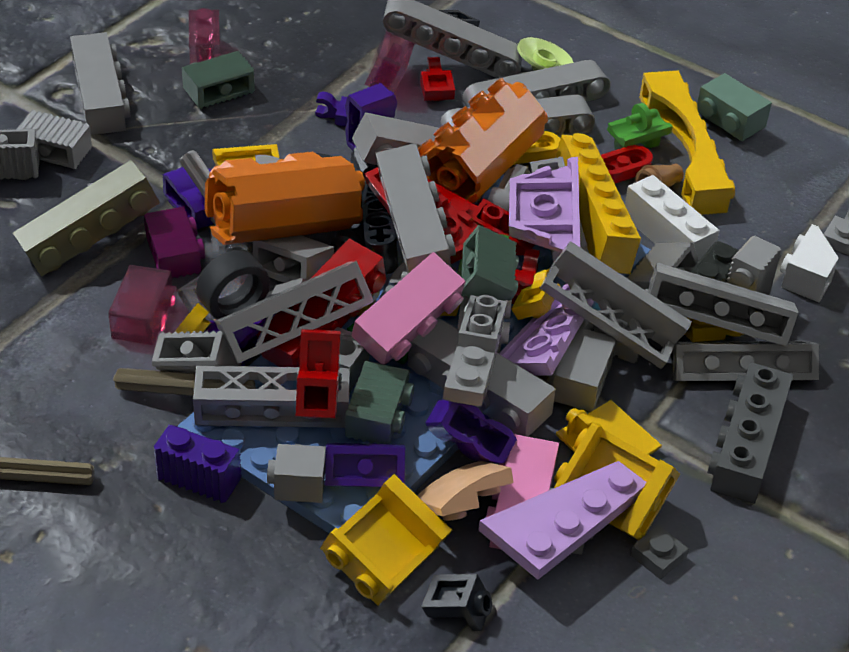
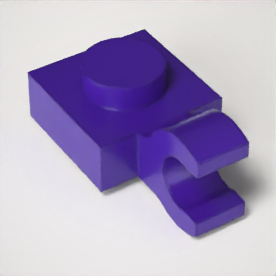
(333, 108)

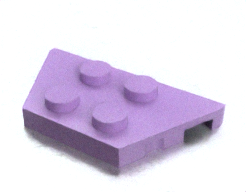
(546, 206)

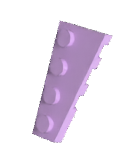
(544, 339)
(562, 519)

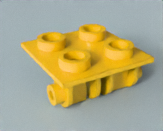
(613, 421)

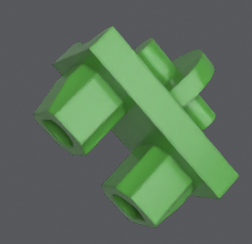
(642, 127)

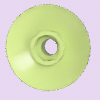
(542, 53)

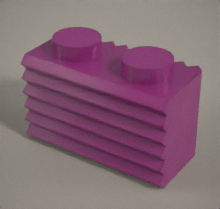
(174, 241)

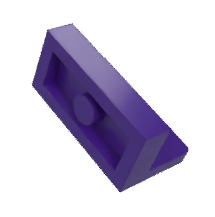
(363, 464)

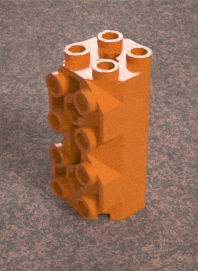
(484, 139)
(283, 198)

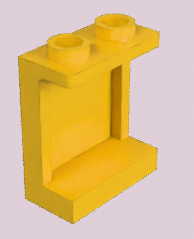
(598, 449)
(385, 540)

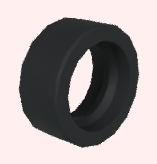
(224, 270)

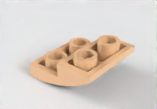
(460, 488)

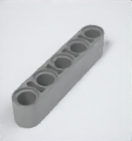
(444, 26)
(575, 78)
(565, 115)

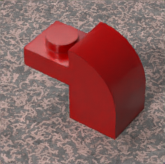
(318, 373)

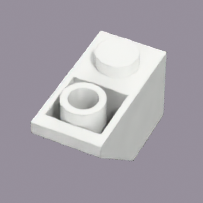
(810, 266)

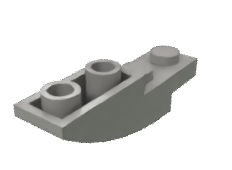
(475, 351)

